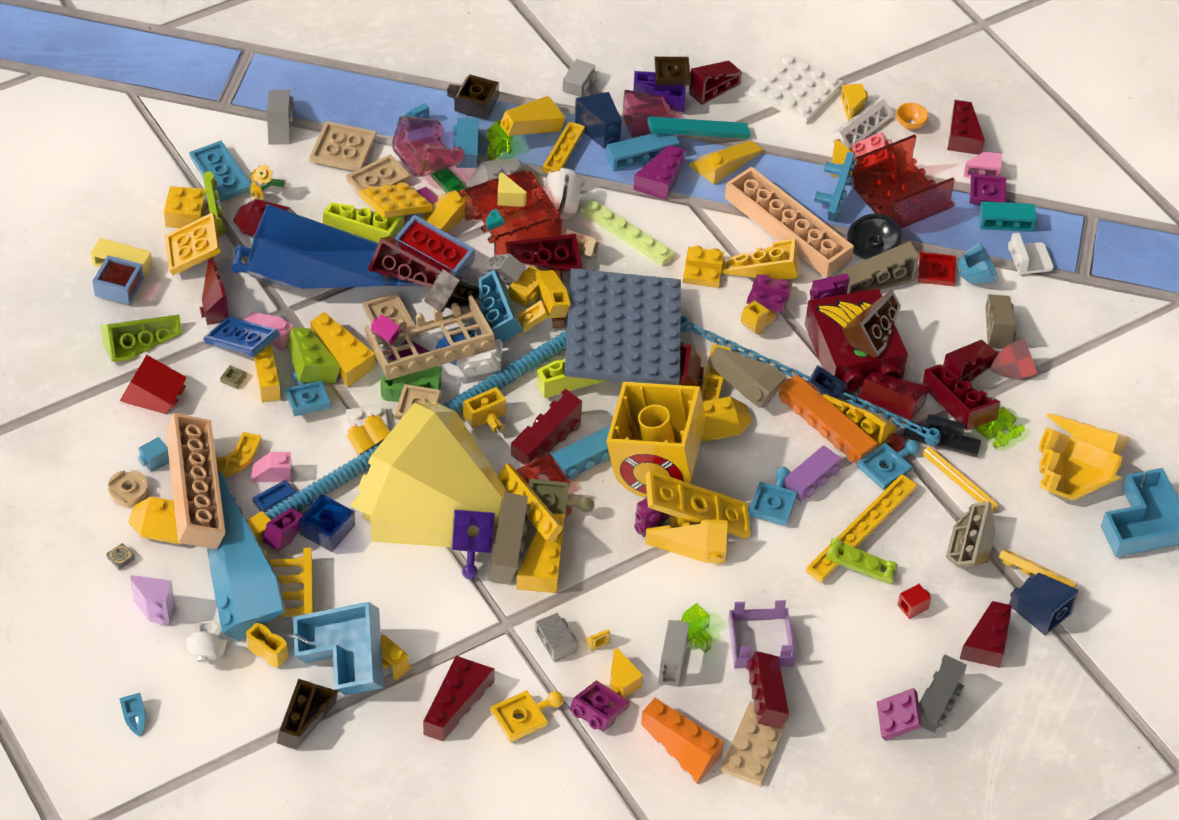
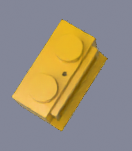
(394, 656)

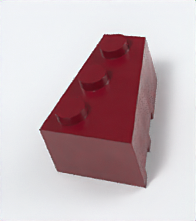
(713, 80)
(965, 130)
(970, 360)
(894, 394)

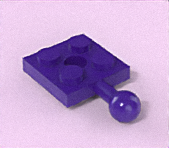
(463, 542)

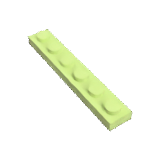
(627, 232)

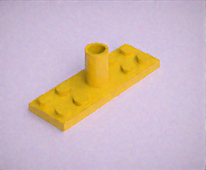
(693, 503)

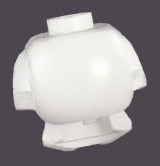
(205, 642)

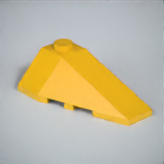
(446, 211)
(700, 541)

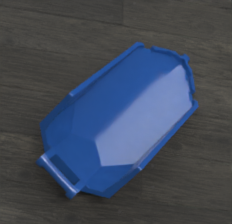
(309, 254)

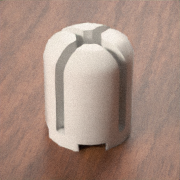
(564, 195)

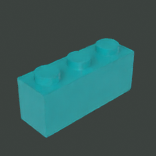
(1007, 216)

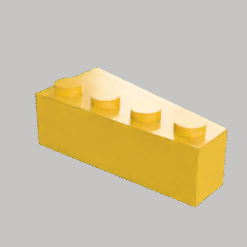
(349, 352)
(542, 563)

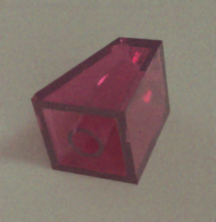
(640, 106)

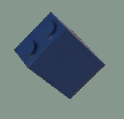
(599, 117)
(1044, 602)

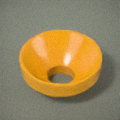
(913, 112)

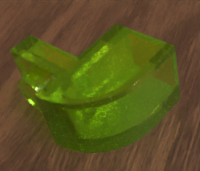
(498, 141)
(698, 623)

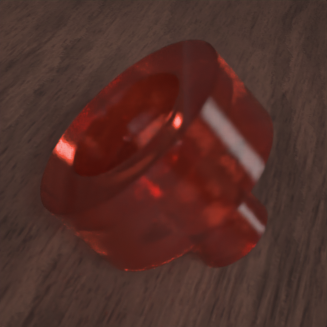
(896, 441)

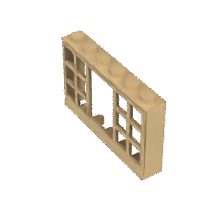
(454, 352)

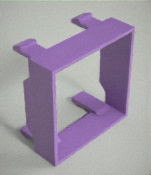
(779, 612)

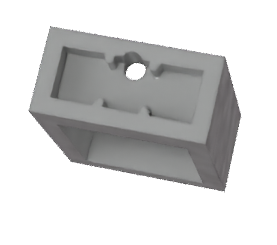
(673, 653)

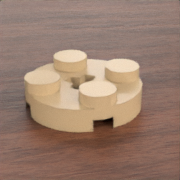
(127, 497)

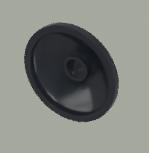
(871, 230)

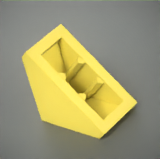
(510, 193)

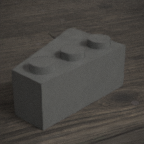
(941, 693)

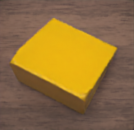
(598, 640)

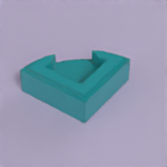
(494, 220)

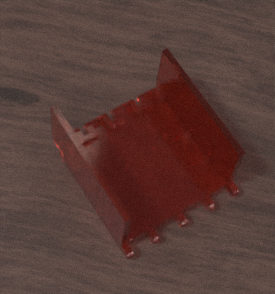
(896, 187)
(534, 220)

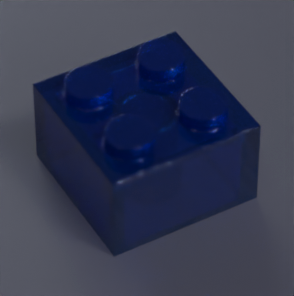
(326, 522)

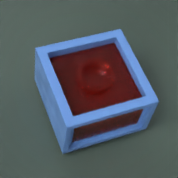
(118, 280)

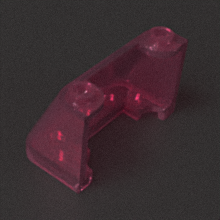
(420, 146)

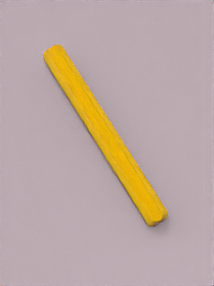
(958, 477)

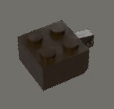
(475, 96)

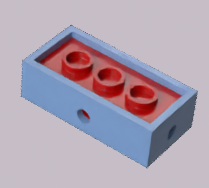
(437, 245)

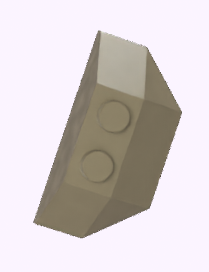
(972, 536)

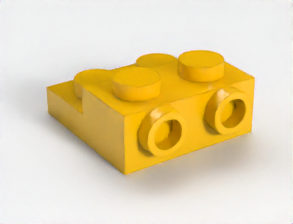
(703, 266)

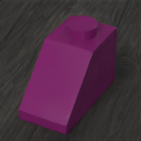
(282, 529)

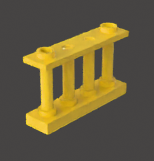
(304, 579)

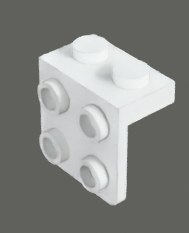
(1029, 257)
(482, 363)

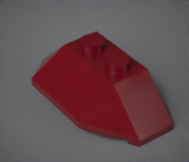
(250, 214)
(690, 366)

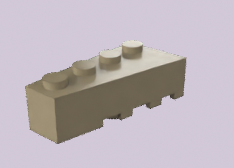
(884, 270)

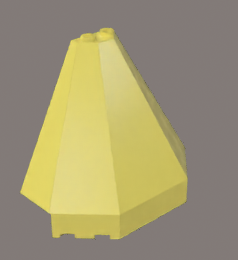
(424, 475)

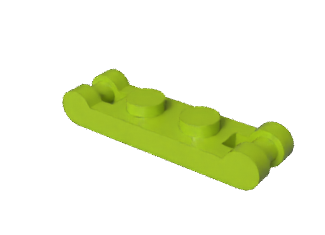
(212, 197)
(861, 561)

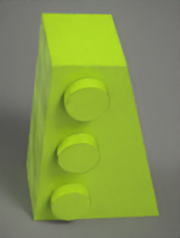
(311, 358)

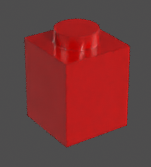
(914, 601)

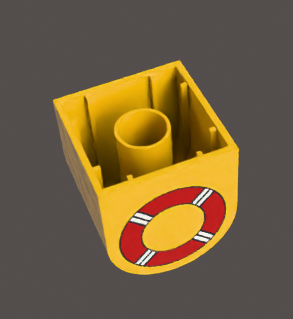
(656, 432)

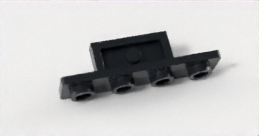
(951, 435)

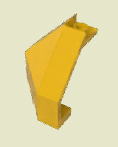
(1074, 466)

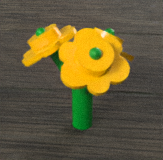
(263, 174)

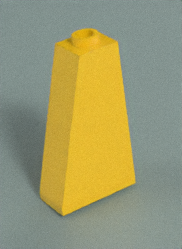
(533, 117)

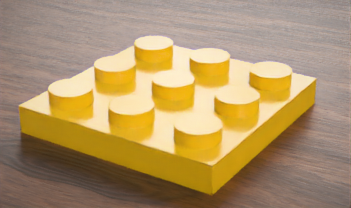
(395, 200)
(192, 244)

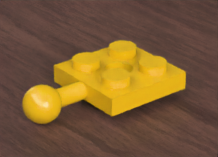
(523, 704)

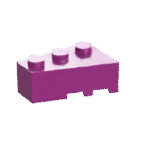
(660, 173)

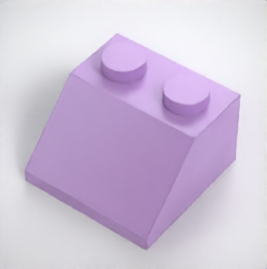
(153, 598)

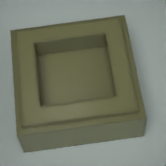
(233, 376)

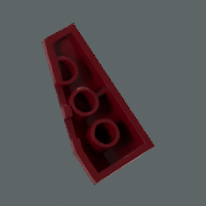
(551, 252)
(214, 296)

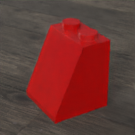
(154, 386)

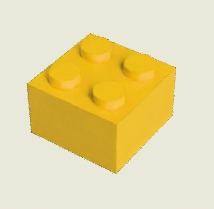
(184, 206)

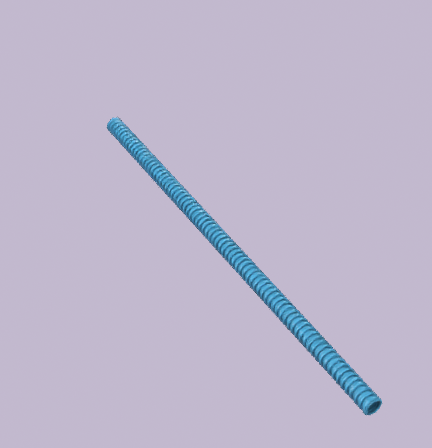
(359, 464)

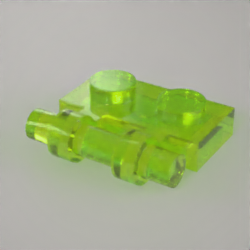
(994, 429)

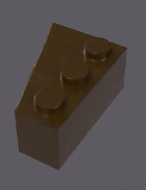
(305, 711)

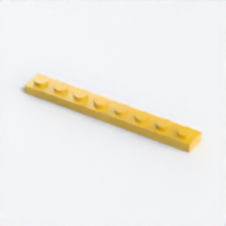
(864, 524)

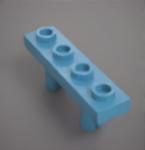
(840, 193)

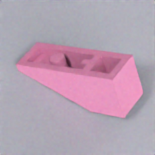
(274, 322)

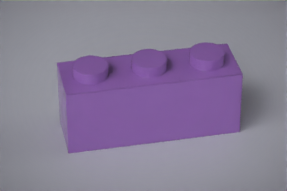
(813, 473)

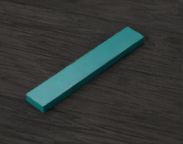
(698, 127)

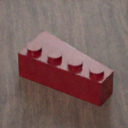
(404, 263)
(960, 398)
(458, 692)

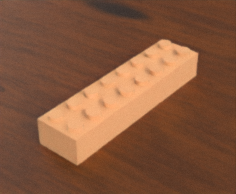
(788, 219)
(195, 481)

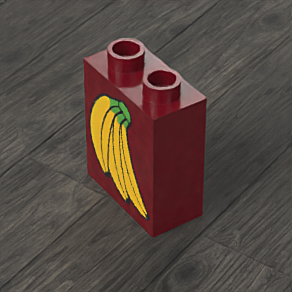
(824, 326)

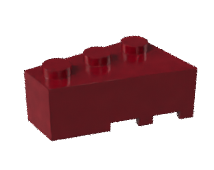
(989, 636)

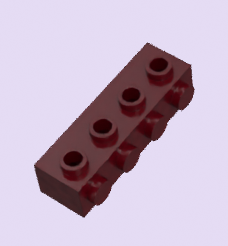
(767, 689)

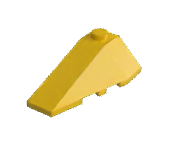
(723, 162)
(776, 261)
(870, 422)
(1088, 433)

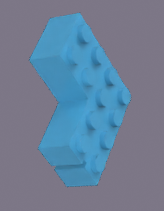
(1150, 520)
(349, 637)

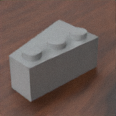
(279, 116)

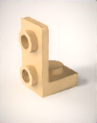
(587, 244)

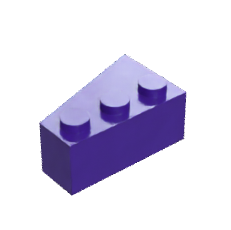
(672, 94)

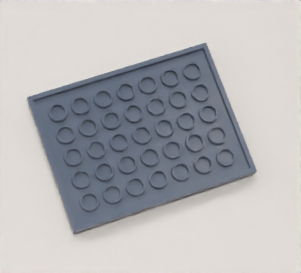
(623, 327)

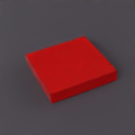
(936, 269)

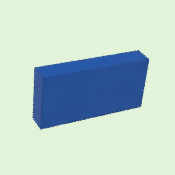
(273, 496)

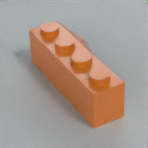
(682, 738)

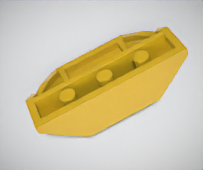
(725, 418)
(155, 519)

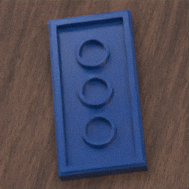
(241, 336)

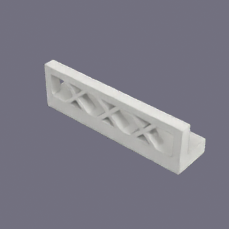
(858, 119)

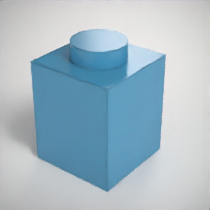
(153, 454)

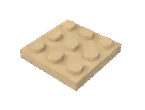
(343, 146)

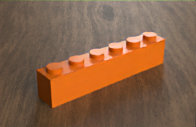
(826, 419)

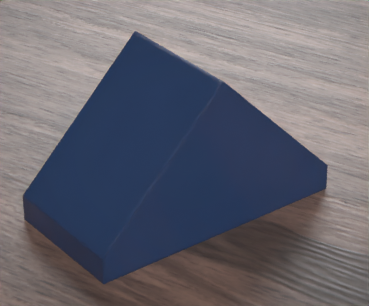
(826, 382)

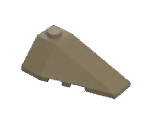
(750, 377)

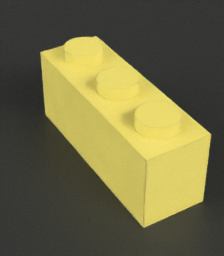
(108, 247)

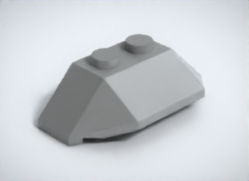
(491, 169)

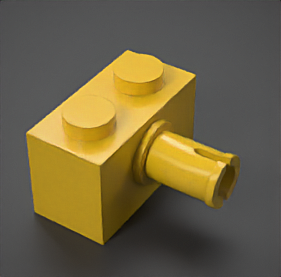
(485, 409)

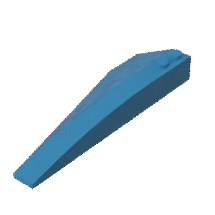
(241, 575)

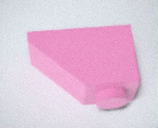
(984, 164)
(273, 468)

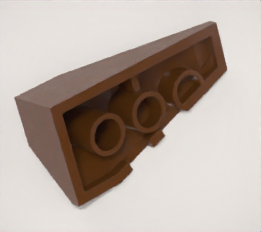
(872, 326)

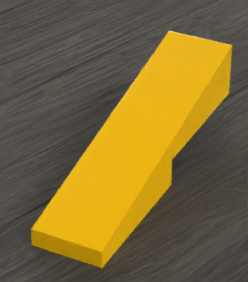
(712, 380)

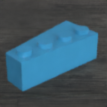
(498, 307)

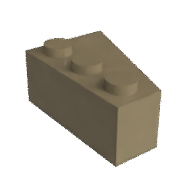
(1000, 321)

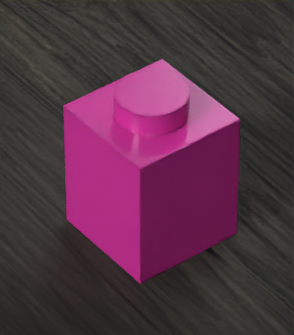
(385, 329)

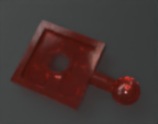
(547, 466)

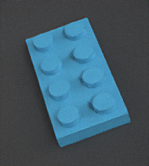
(224, 168)

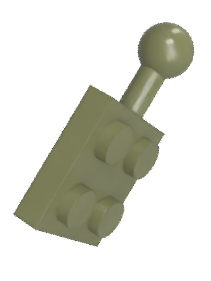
(555, 496)

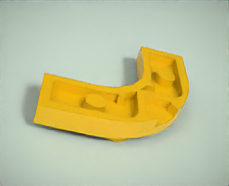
(241, 455)

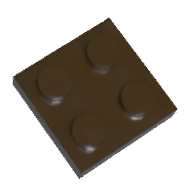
(672, 70)

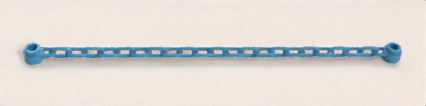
(932, 435)

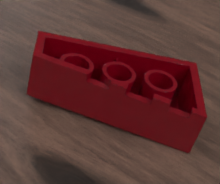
(548, 429)

